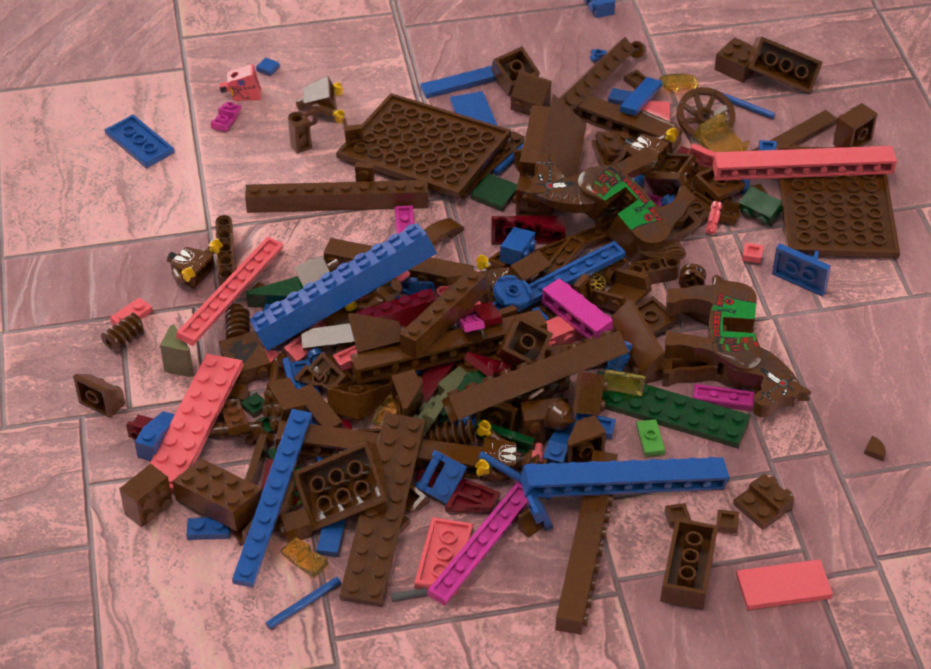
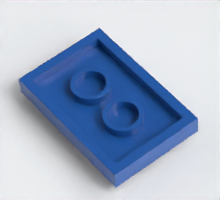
(801, 269)

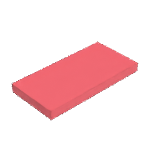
(442, 544)
(784, 584)

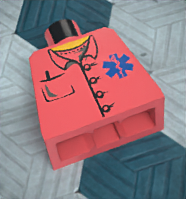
(242, 84)

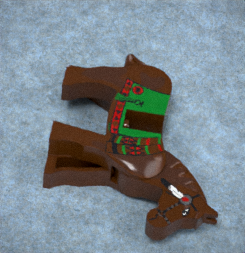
(639, 226)
(731, 348)

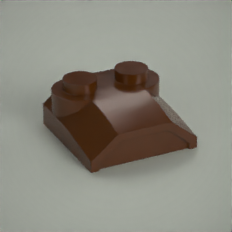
(501, 415)

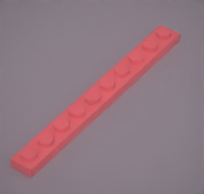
(229, 291)

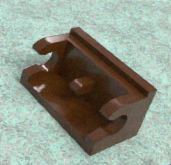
(529, 266)

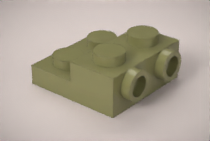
(431, 411)

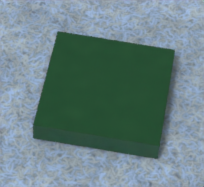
(494, 192)

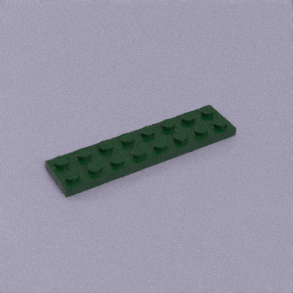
(681, 413)

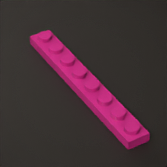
(478, 546)

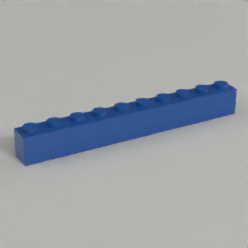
(624, 477)

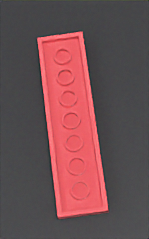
(196, 415)

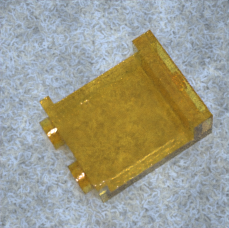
(718, 137)

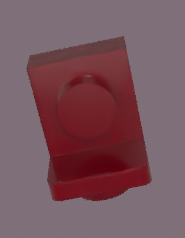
(135, 427)

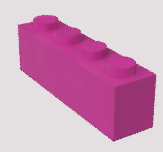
(576, 309)

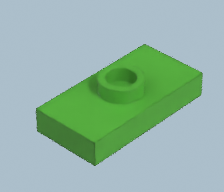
(650, 438)

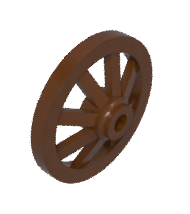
(703, 112)

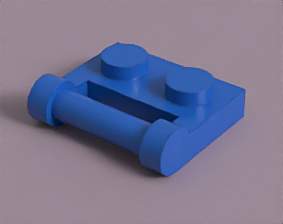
(447, 480)

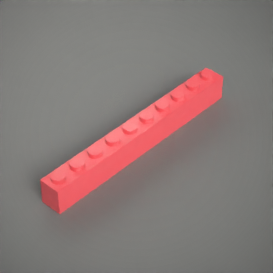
(804, 163)

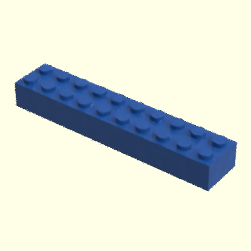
(342, 286)

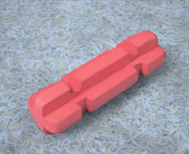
(713, 218)

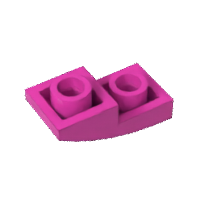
(226, 116)

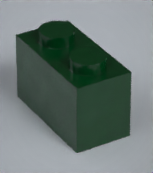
(760, 206)

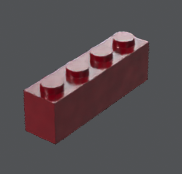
(546, 228)
(403, 309)

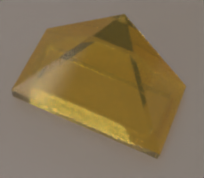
(625, 382)

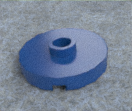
(512, 291)

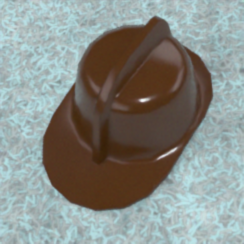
(559, 415)

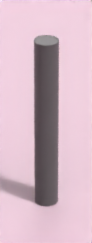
(410, 594)

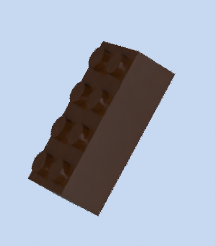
(217, 494)
(689, 563)

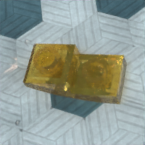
(675, 81)
(386, 406)
(303, 557)

